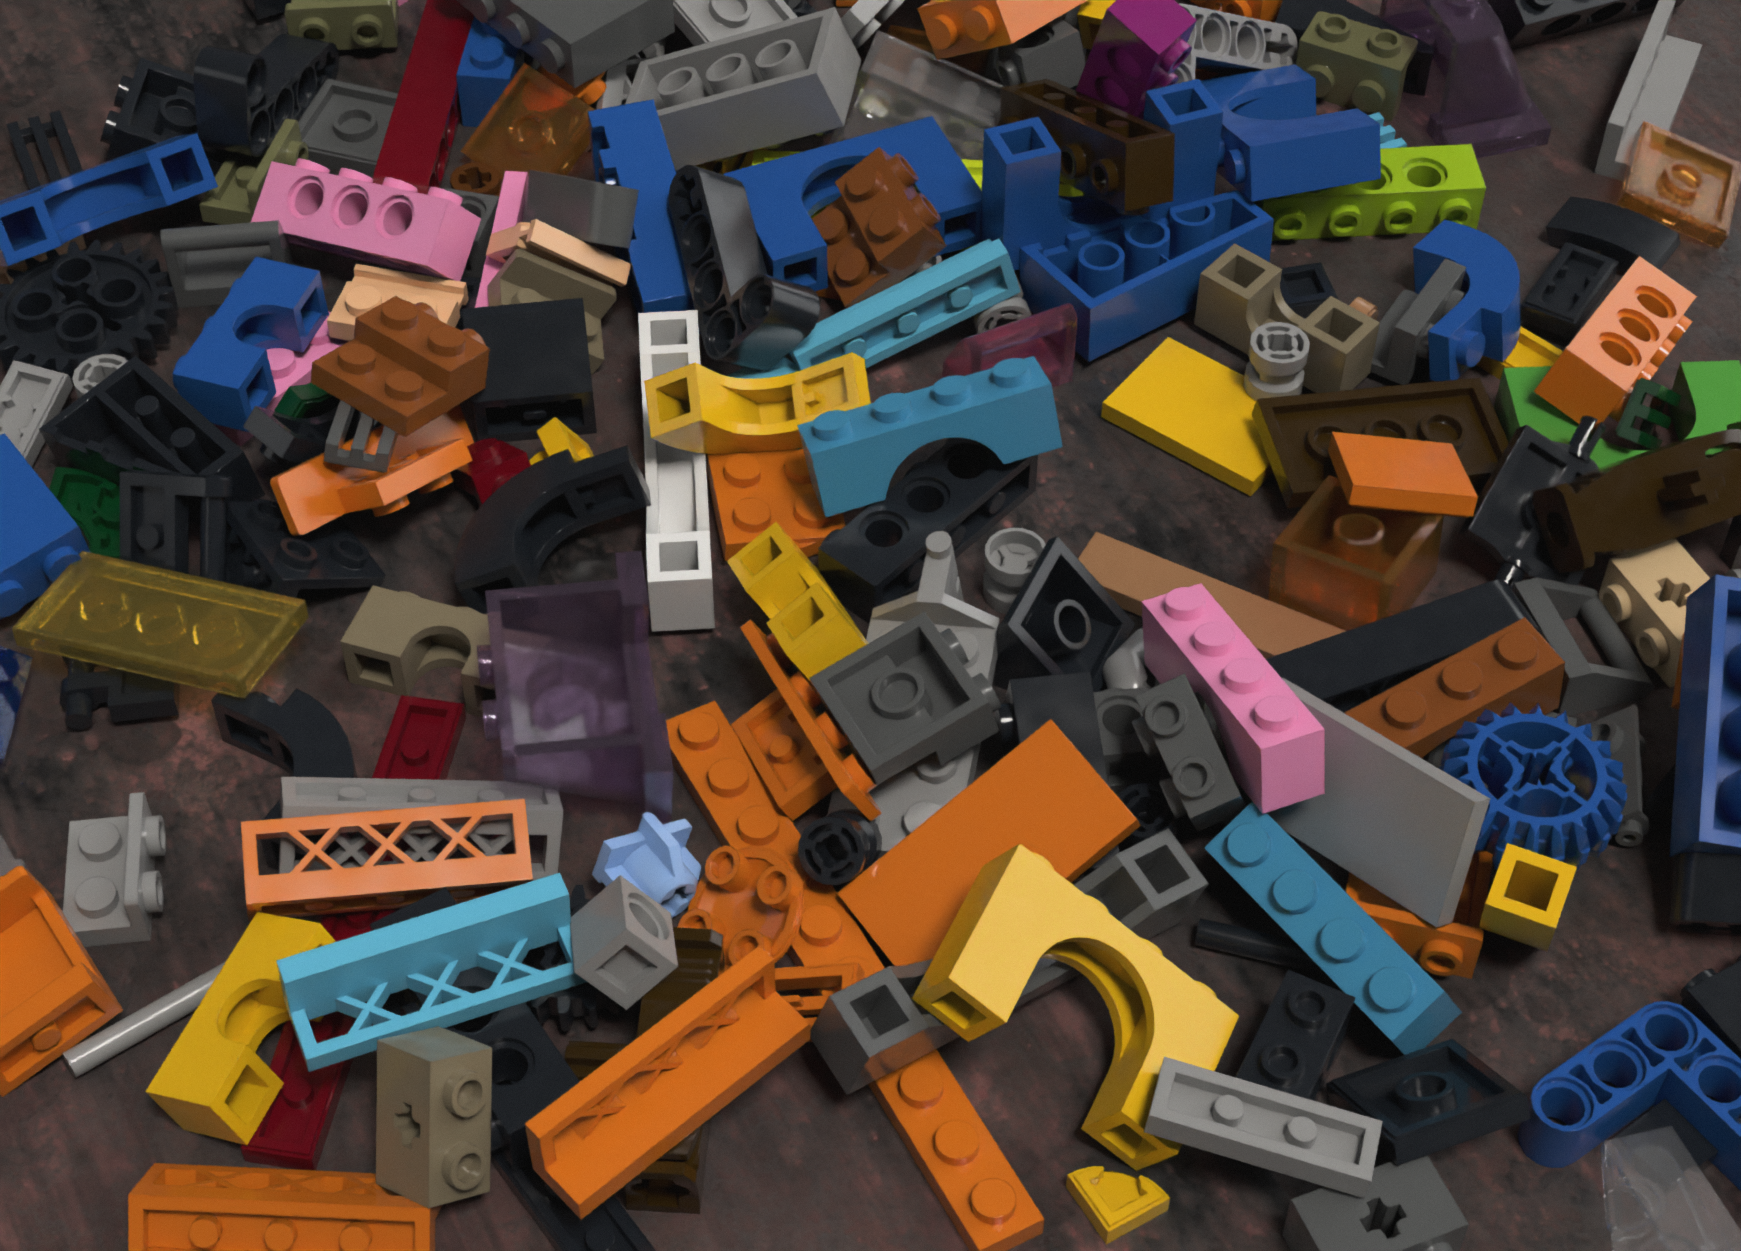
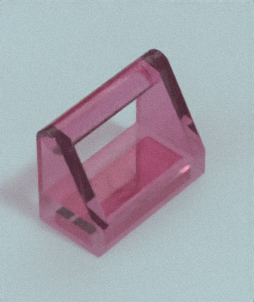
(1045, 335)

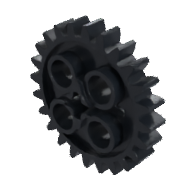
(85, 308)

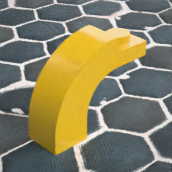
(728, 414)
(1527, 897)

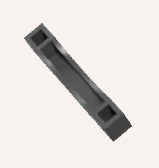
(880, 1027)

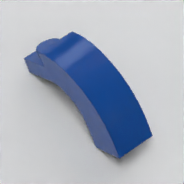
(1487, 316)

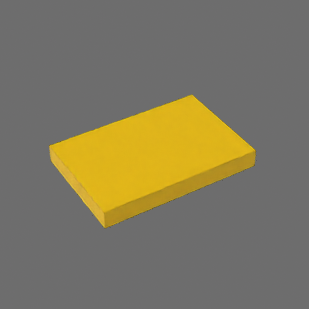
(1194, 413)

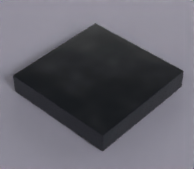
(1430, 1100)

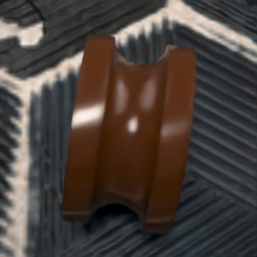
(476, 175)

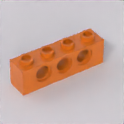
(1618, 345)

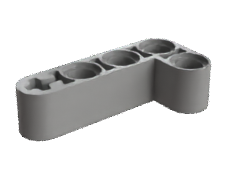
(1235, 44)

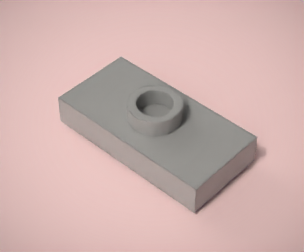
(27, 402)

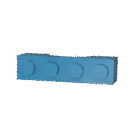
(859, 449)
(1333, 930)

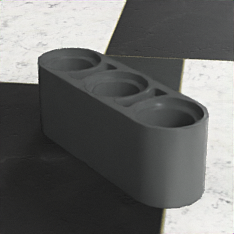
(582, 207)

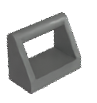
(207, 275)
(1584, 684)

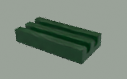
(1651, 415)

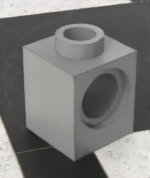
(623, 942)

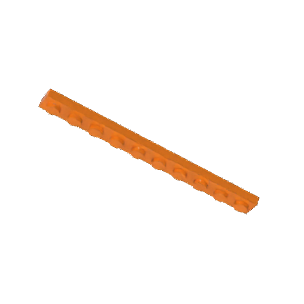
(920, 1097)

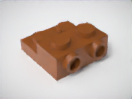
(877, 227)
(404, 366)

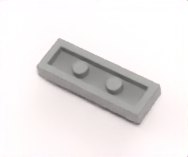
(1264, 1127)

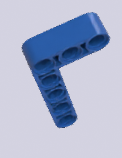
(1645, 1075)

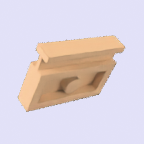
(560, 249)
(377, 285)

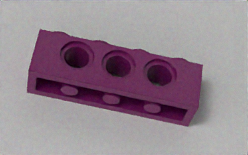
(1136, 52)

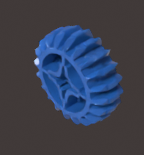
(1531, 781)

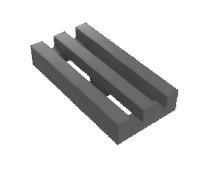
(356, 456)

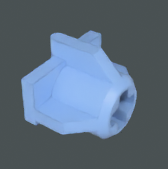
(653, 862)

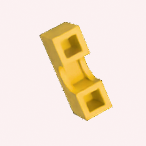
(797, 600)
(212, 1073)

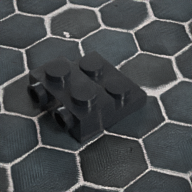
(154, 108)

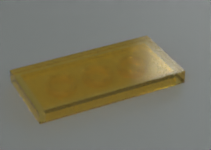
(162, 624)

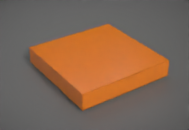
(1402, 475)

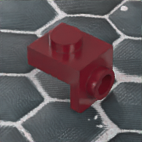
(491, 467)

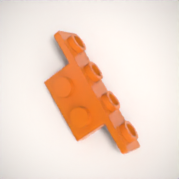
(421, 461)
(794, 743)

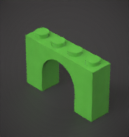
(1707, 406)

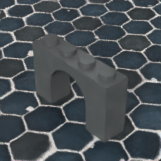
(577, 35)

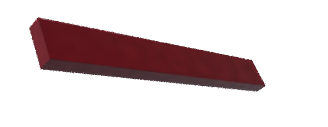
(299, 1120)

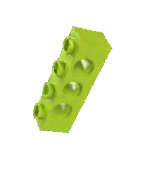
(1413, 196)

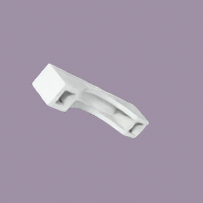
(677, 480)

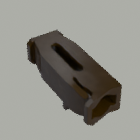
(1642, 500)
(676, 1178)

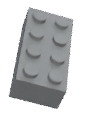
(752, 88)

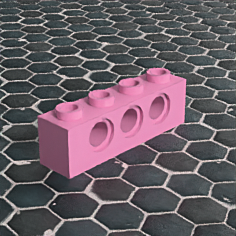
(369, 220)

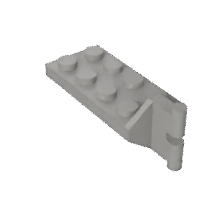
(927, 785)

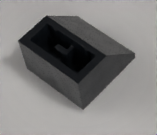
(533, 369)

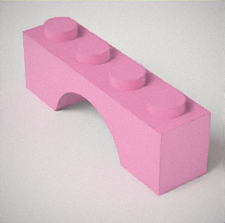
(1266, 729)

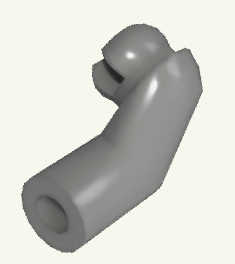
(1126, 665)

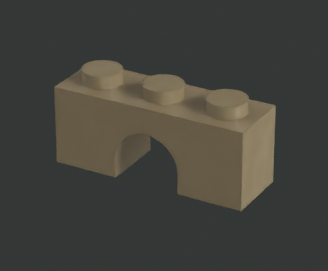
(1245, 292)
(405, 636)

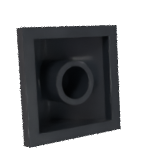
(1059, 622)

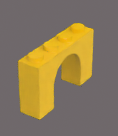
(1031, 912)

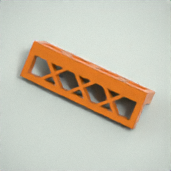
(388, 885)
(665, 1084)
(272, 1211)

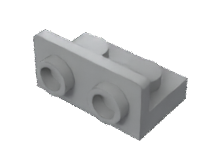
(113, 876)

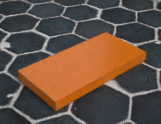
(1033, 797)

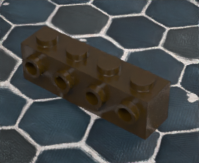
(1101, 147)

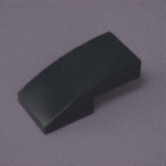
(1613, 231)

